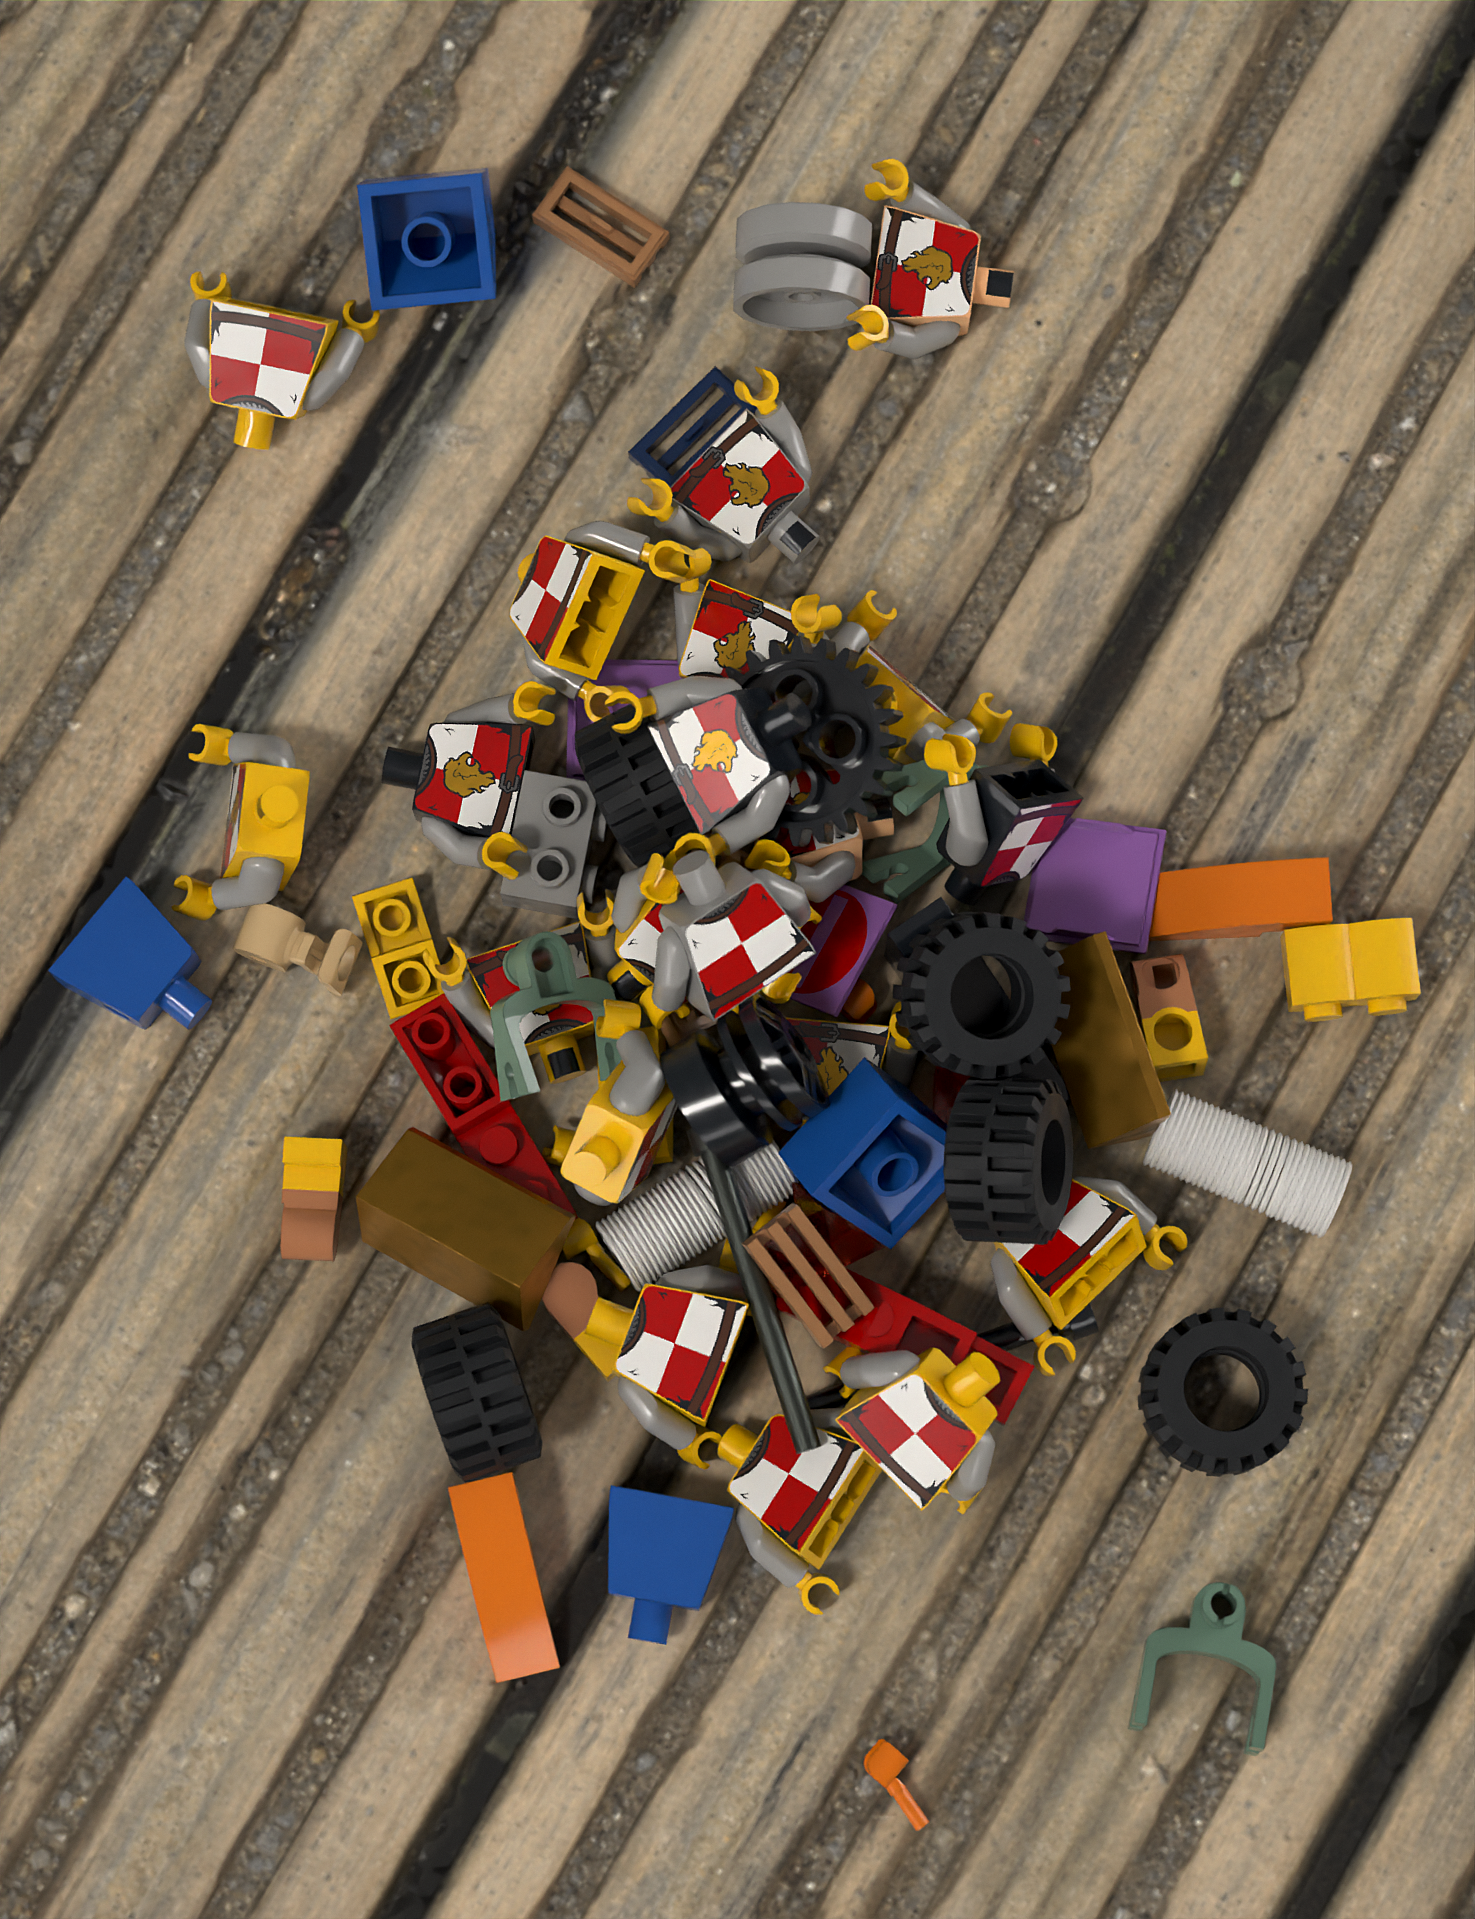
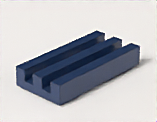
(641, 451)

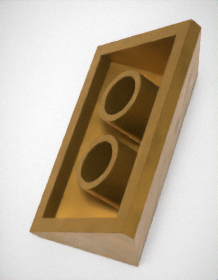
(1105, 1050)
(463, 1226)

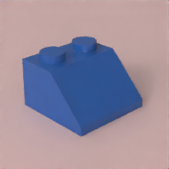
(428, 238)
(872, 1154)

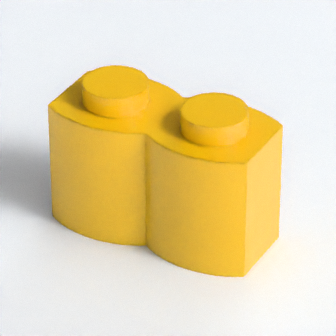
(1350, 966)

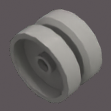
(801, 266)

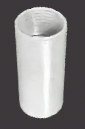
(1223, 1155)
(679, 1222)

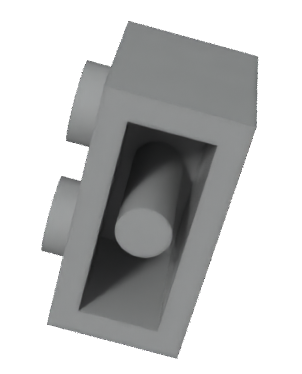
(558, 825)

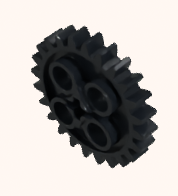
(838, 699)

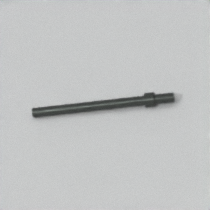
(759, 1299)

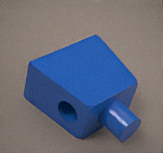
(133, 963)
(662, 1555)

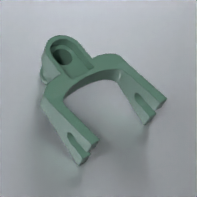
(923, 861)
(545, 977)
(1215, 1639)

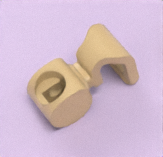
(279, 939)

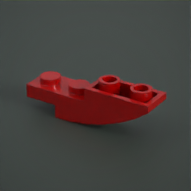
(470, 1098)
(907, 1325)

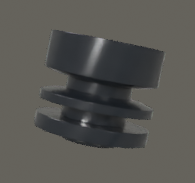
(734, 1086)

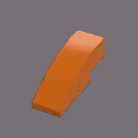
(1242, 899)
(504, 1577)

